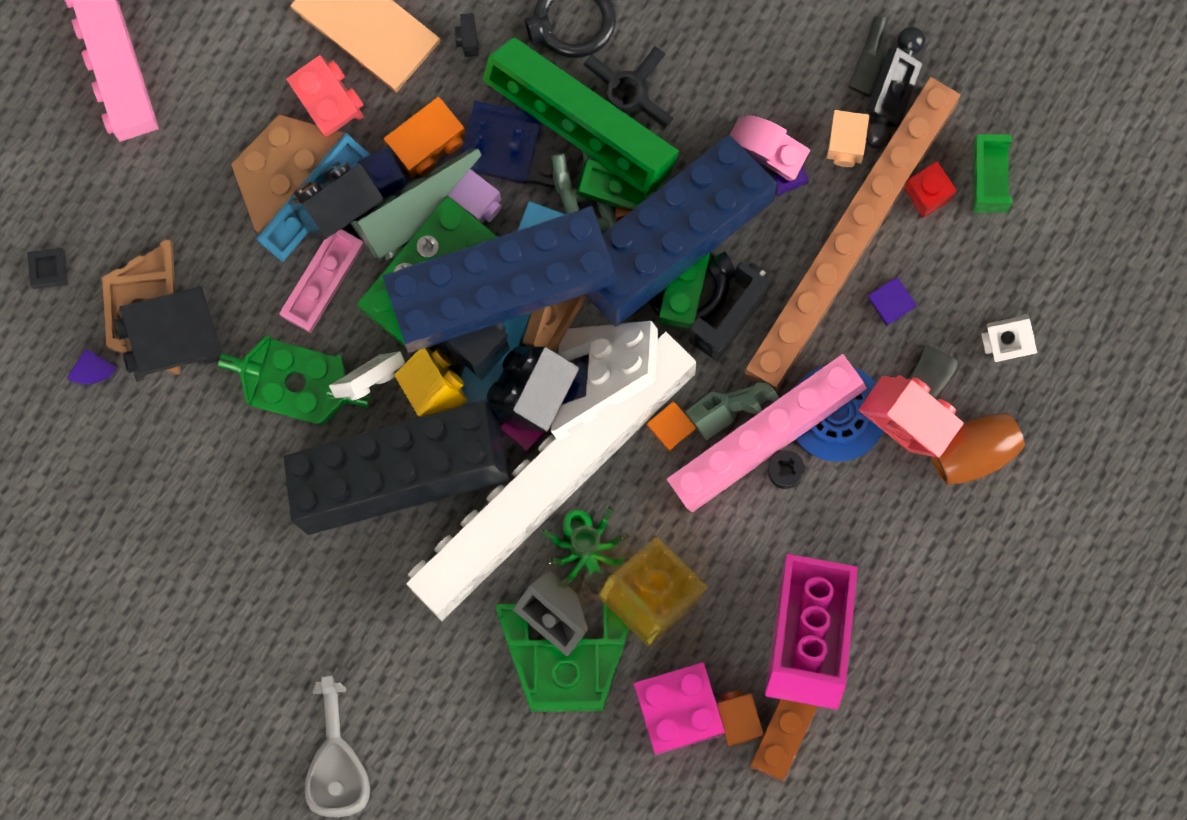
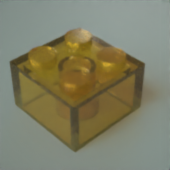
(652, 591)

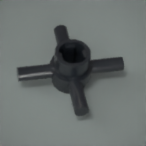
(638, 78)

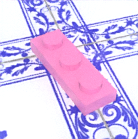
(321, 280)

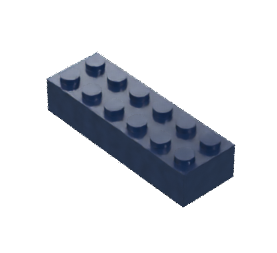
(681, 226)
(500, 279)

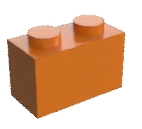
(426, 138)

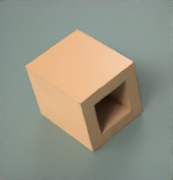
(847, 138)

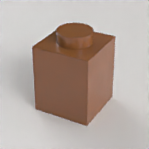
(739, 718)

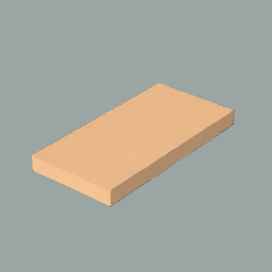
(374, 34)

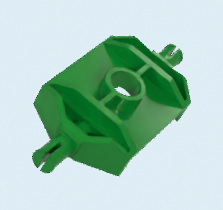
(266, 373)

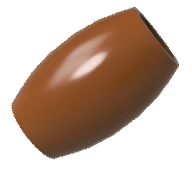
(980, 449)

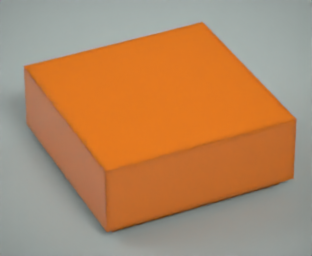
(671, 426)

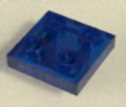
(504, 139)

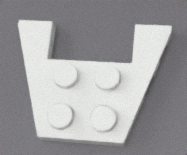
(619, 367)

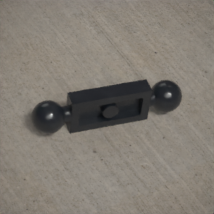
(894, 86)

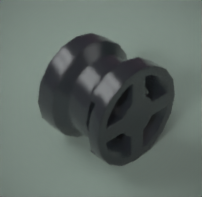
(781, 474)

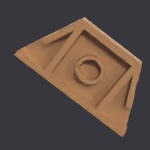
(278, 165)
(138, 281)

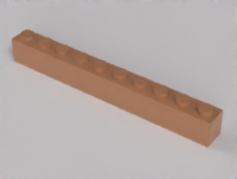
(852, 234)

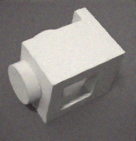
(1021, 345)

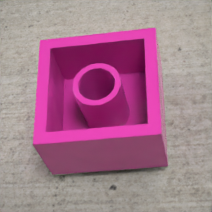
(679, 708)

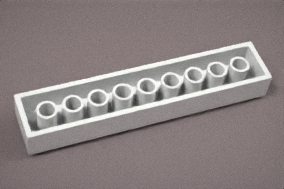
(541, 488)

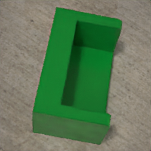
(990, 173)

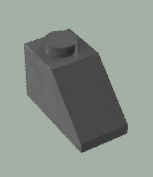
(553, 612)

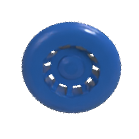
(842, 420)

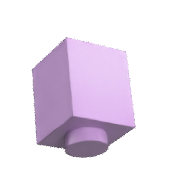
(477, 197)

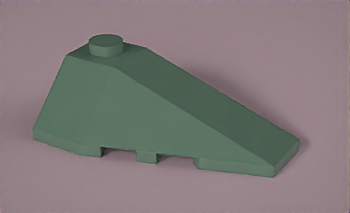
(399, 218)

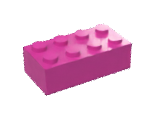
(812, 631)

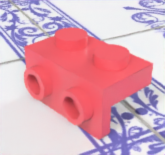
(325, 95)

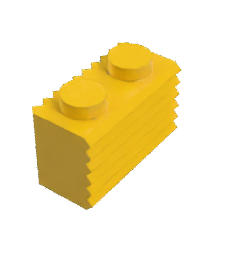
(430, 382)

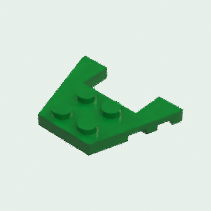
(561, 681)

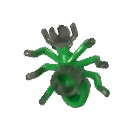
(584, 546)

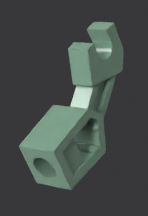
(720, 410)

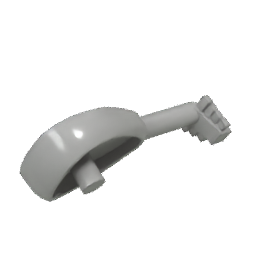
(336, 778)

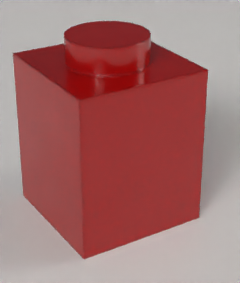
(930, 189)

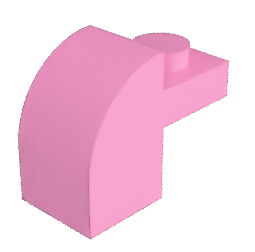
(770, 145)

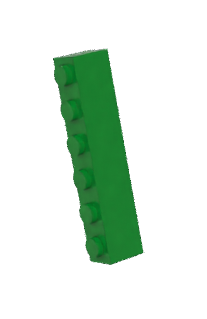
(580, 116)

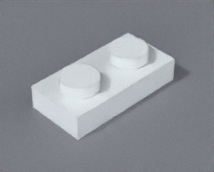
(377, 371)

